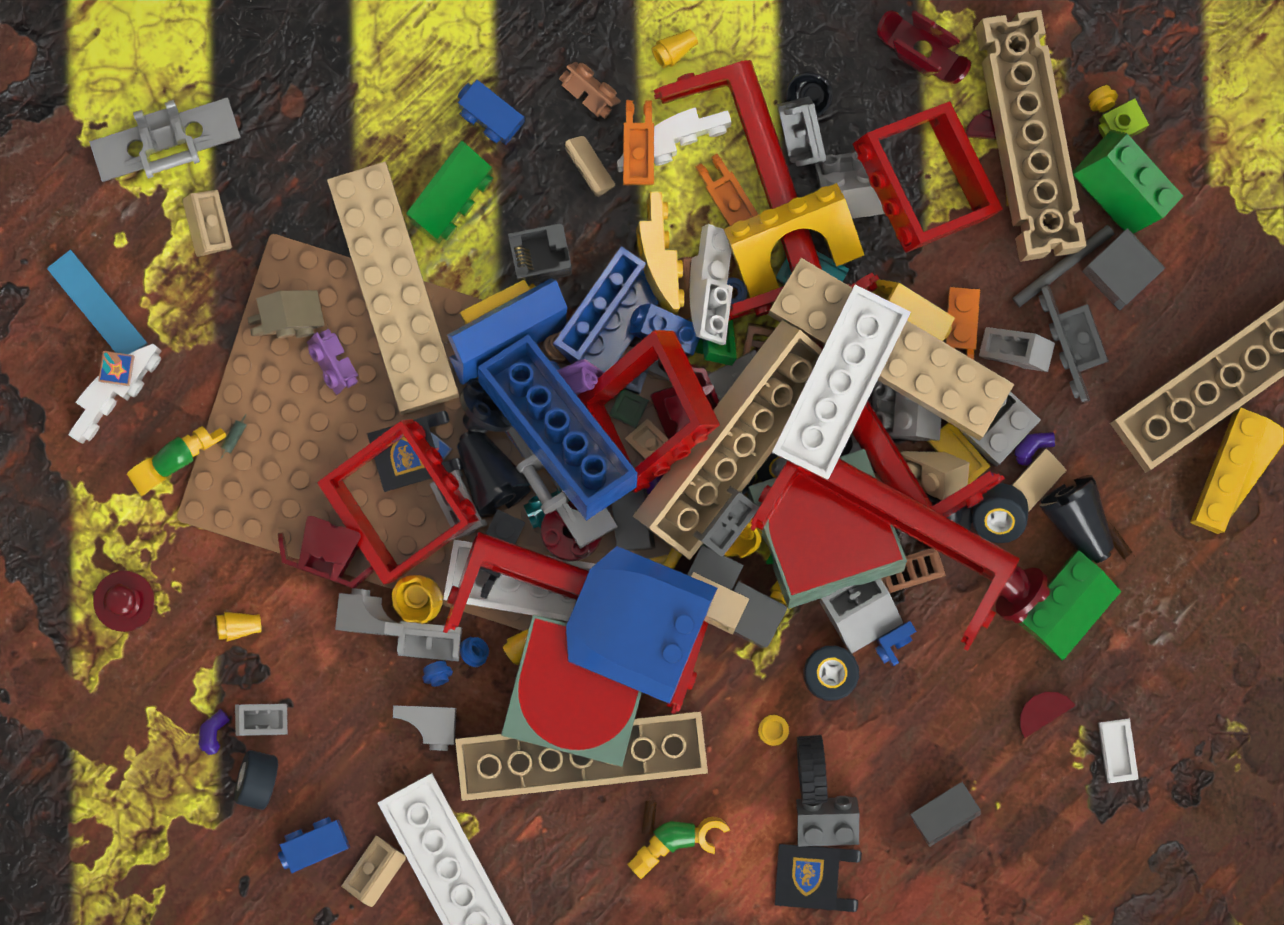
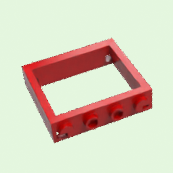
(961, 159)
(667, 348)
(355, 519)

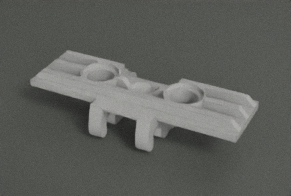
(161, 132)
(581, 530)

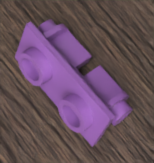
(324, 350)
(581, 376)

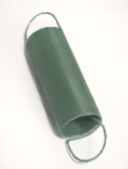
(233, 436)

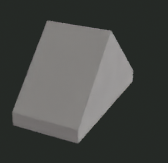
(261, 719)

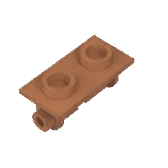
(581, 81)

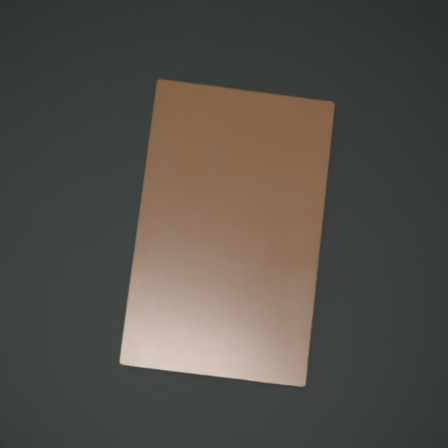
(306, 431)

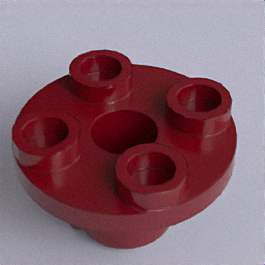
(559, 540)
(1022, 594)
(124, 601)

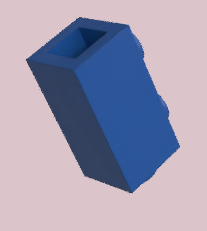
(489, 111)
(651, 318)
(309, 848)

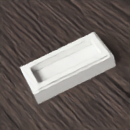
(1118, 750)

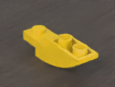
(662, 265)

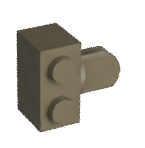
(288, 314)

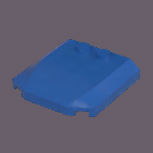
(637, 622)

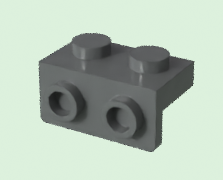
(828, 822)

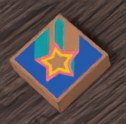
(116, 368)

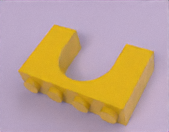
(820, 211)

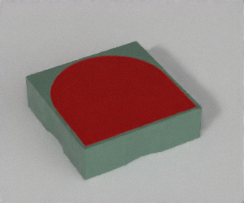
(825, 540)
(567, 704)

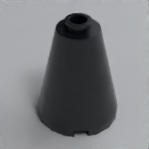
(490, 474)
(1080, 517)

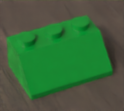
(1126, 182)
(450, 193)
(1075, 602)

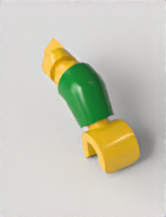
(172, 458)
(671, 837)

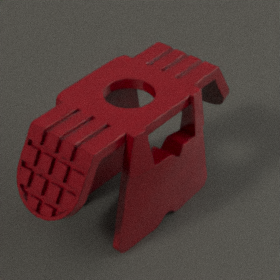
(903, 36)
(670, 409)
(326, 551)

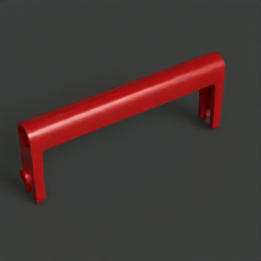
(766, 154)
(891, 464)
(910, 518)
(545, 574)

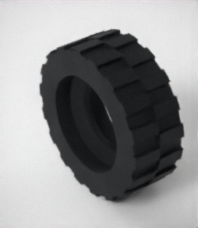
(812, 769)

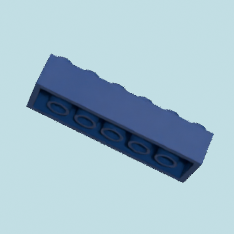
(557, 427)

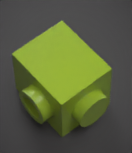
(1125, 118)

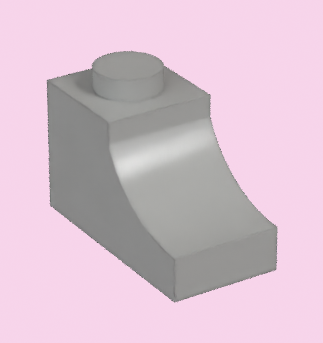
(1017, 348)
(364, 614)
(434, 723)

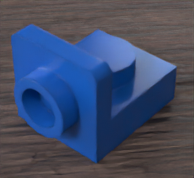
(897, 637)

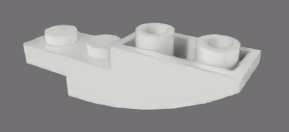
(685, 129)
(708, 286)
(100, 396)

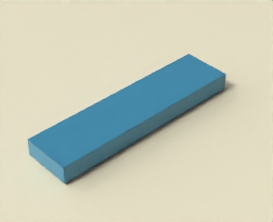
(96, 304)

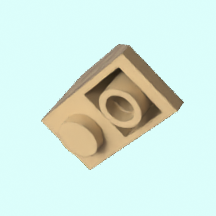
(938, 472)

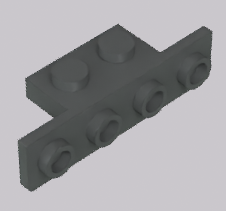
(1078, 338)

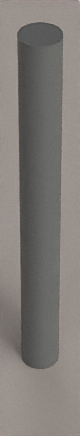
(1062, 266)

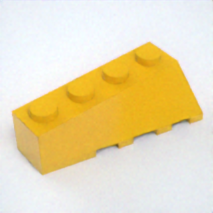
(1240, 461)

